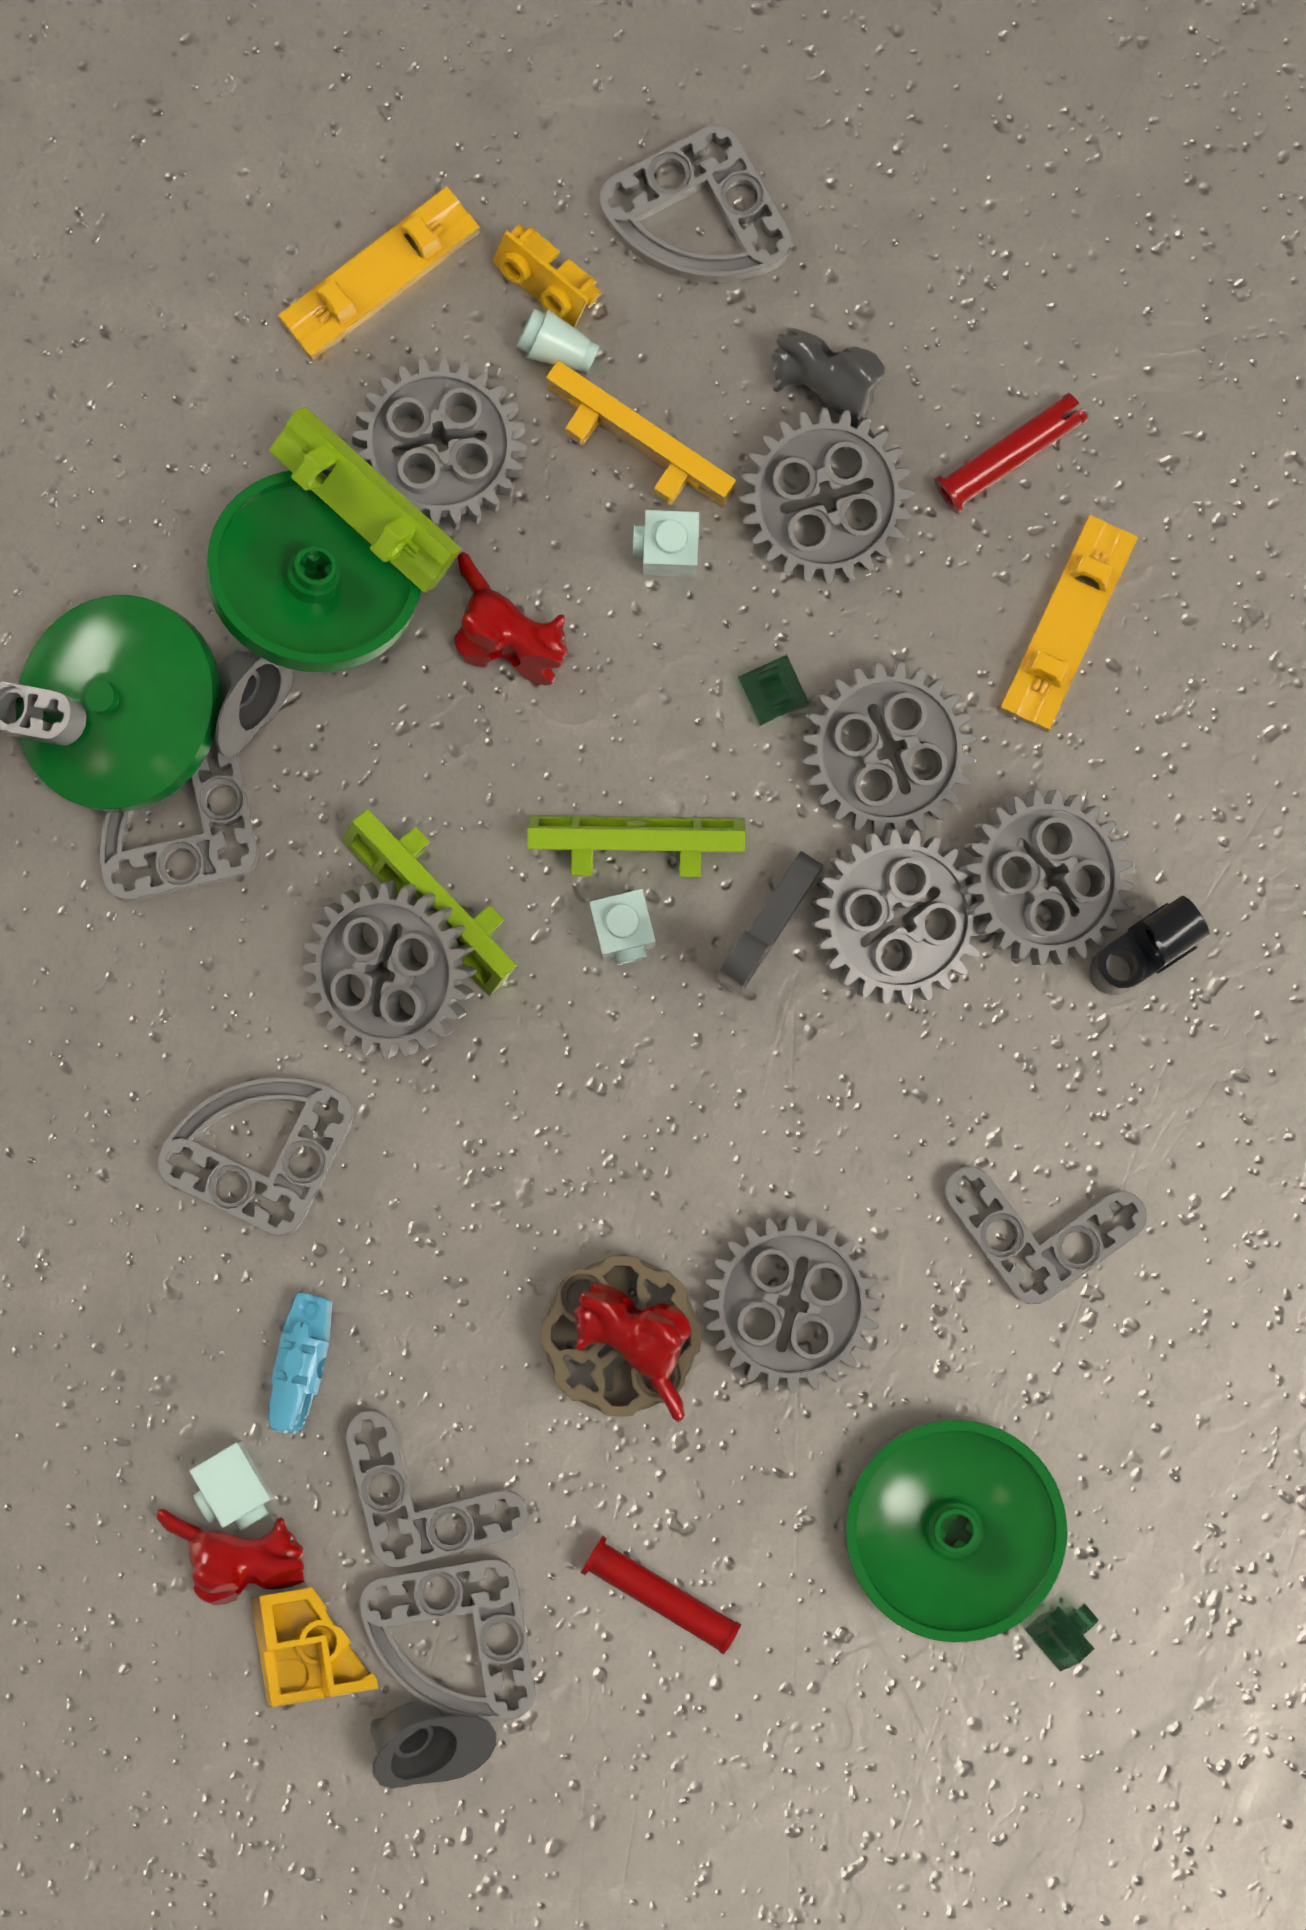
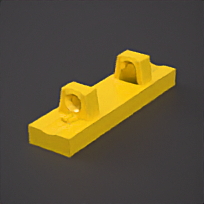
(379, 273)
(599, 408)
(1068, 624)

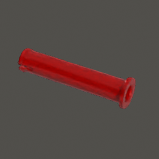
(1009, 453)
(661, 1596)

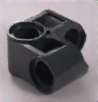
(1152, 945)

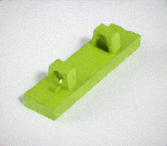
(364, 500)
(627, 833)
(397, 861)

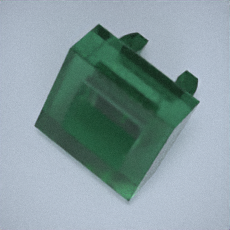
(773, 691)
(1063, 1635)

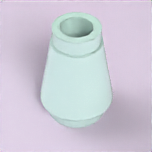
(553, 339)

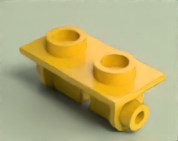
(526, 261)

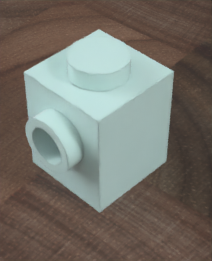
(668, 543)
(623, 927)
(231, 1488)

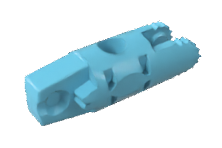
(299, 1362)

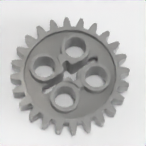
(427, 399)
(839, 543)
(933, 728)
(1080, 845)
(873, 875)
(431, 985)
(840, 1317)

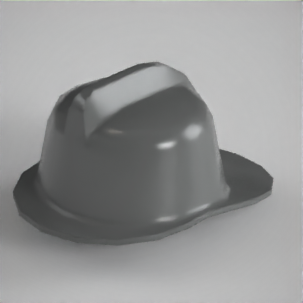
(250, 698)
(426, 1747)

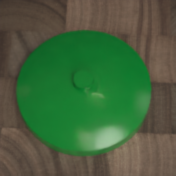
(303, 581)
(145, 696)
(956, 1531)

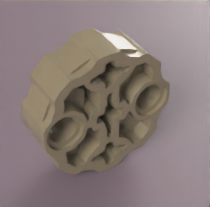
(629, 1390)

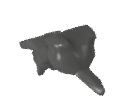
(840, 379)

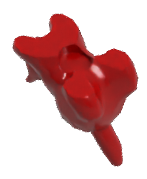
(497, 630)
(645, 1337)
(229, 1563)

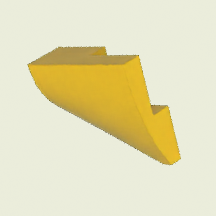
(304, 1650)

